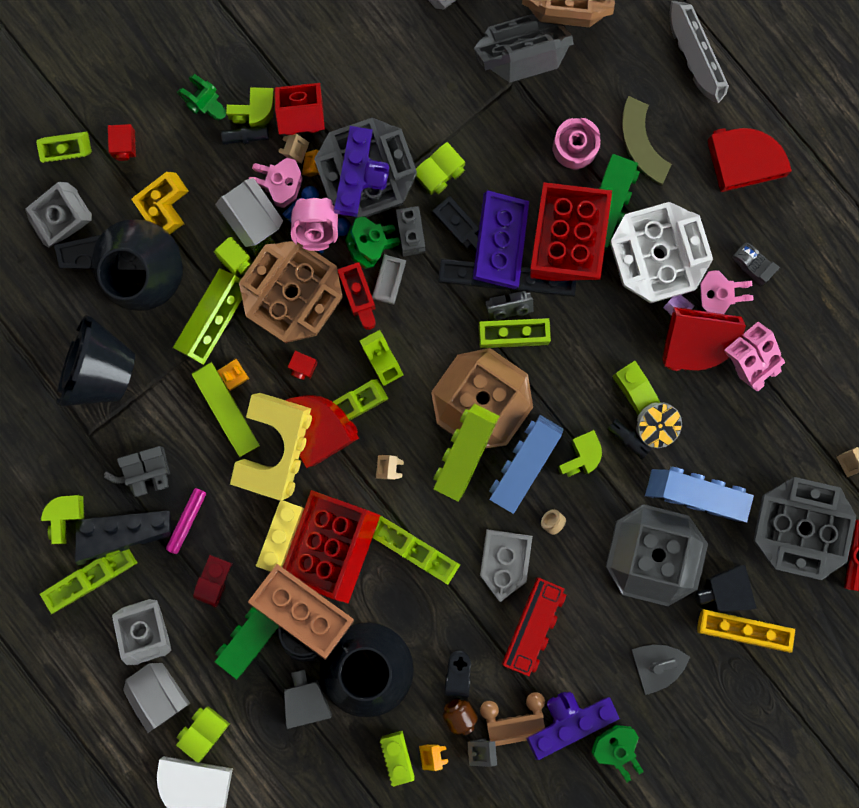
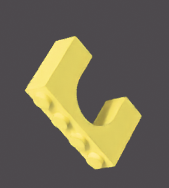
(291, 422)

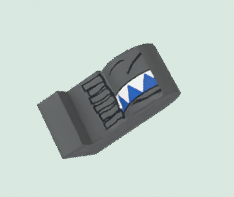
(755, 264)

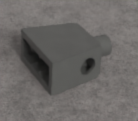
(305, 701)

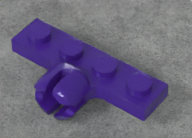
(358, 172)
(570, 723)

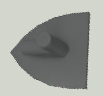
(659, 666)

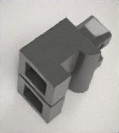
(410, 231)
(145, 467)

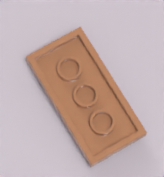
(301, 611)

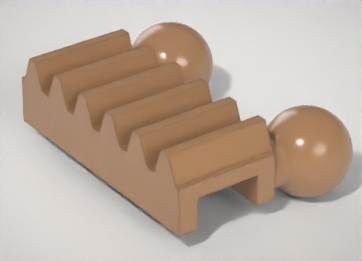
(514, 728)

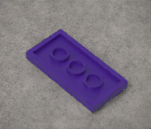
(501, 240)

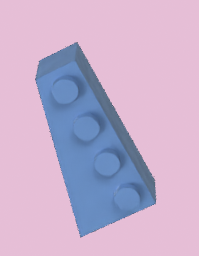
(700, 494)

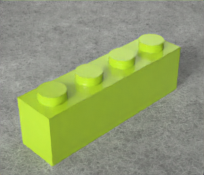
(210, 317)
(466, 451)

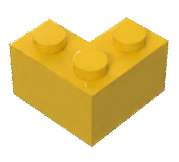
(157, 200)

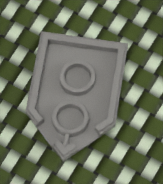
(505, 562)

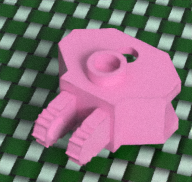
(277, 180)
(723, 292)

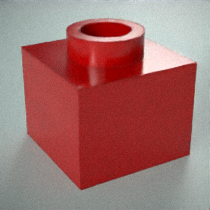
(302, 365)

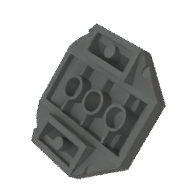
(523, 47)
(386, 146)
(828, 522)
(632, 562)

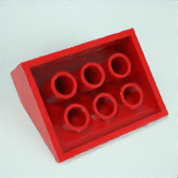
(570, 233)
(331, 545)

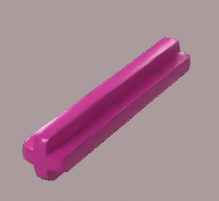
(185, 521)

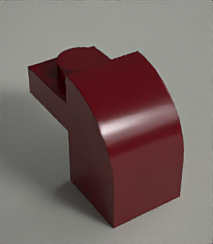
(212, 581)

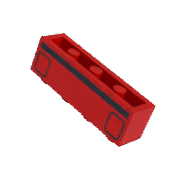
(533, 627)

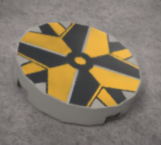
(659, 425)

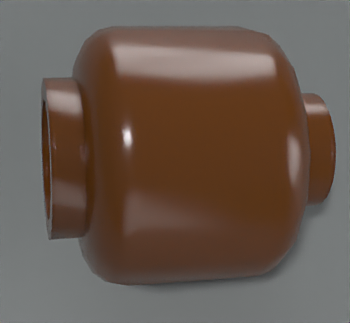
(460, 716)

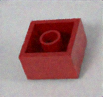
(299, 108)

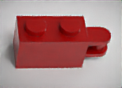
(358, 294)

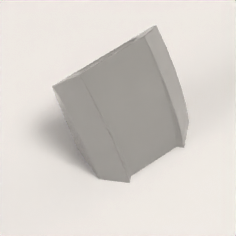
(249, 213)
(58, 214)
(141, 632)
(154, 695)

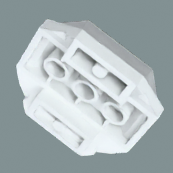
(677, 235)

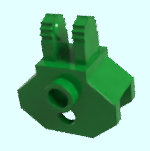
(204, 98)
(369, 241)
(619, 751)

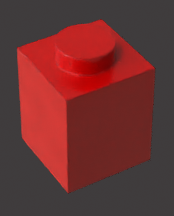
(121, 141)

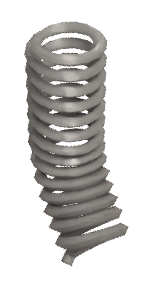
(115, 479)

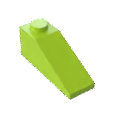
(635, 387)

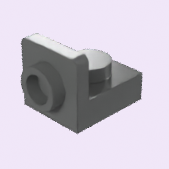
(482, 753)

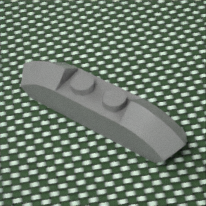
(697, 50)

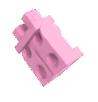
(756, 356)

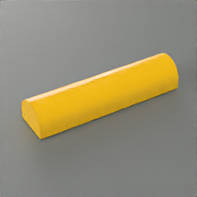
(746, 630)

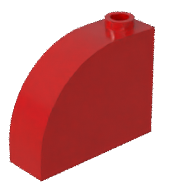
(746, 158)
(699, 339)
(328, 430)

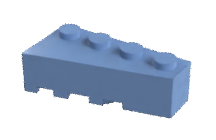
(526, 464)

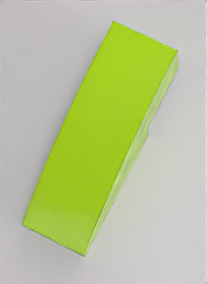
(362, 399)

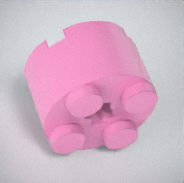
(573, 131)
(314, 223)

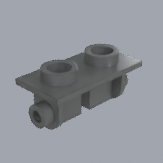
(519, 304)

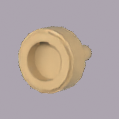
(553, 521)

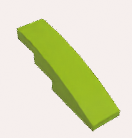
(225, 409)
(415, 550)
(87, 579)

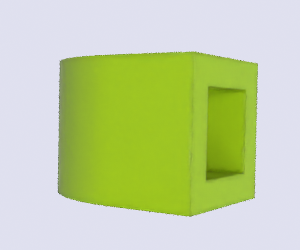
(258, 112)
(381, 358)
(588, 453)
(58, 512)

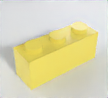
(280, 536)

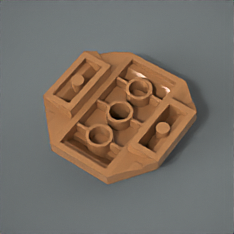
(570, 12)
(275, 272)
(489, 374)

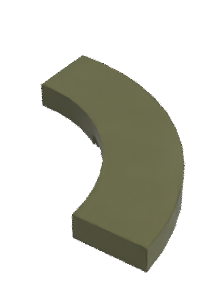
(637, 142)

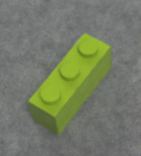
(514, 333)

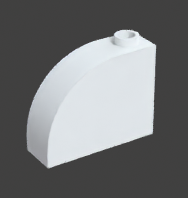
(192, 784)

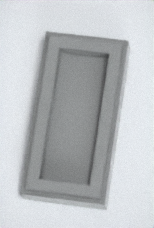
(389, 279)

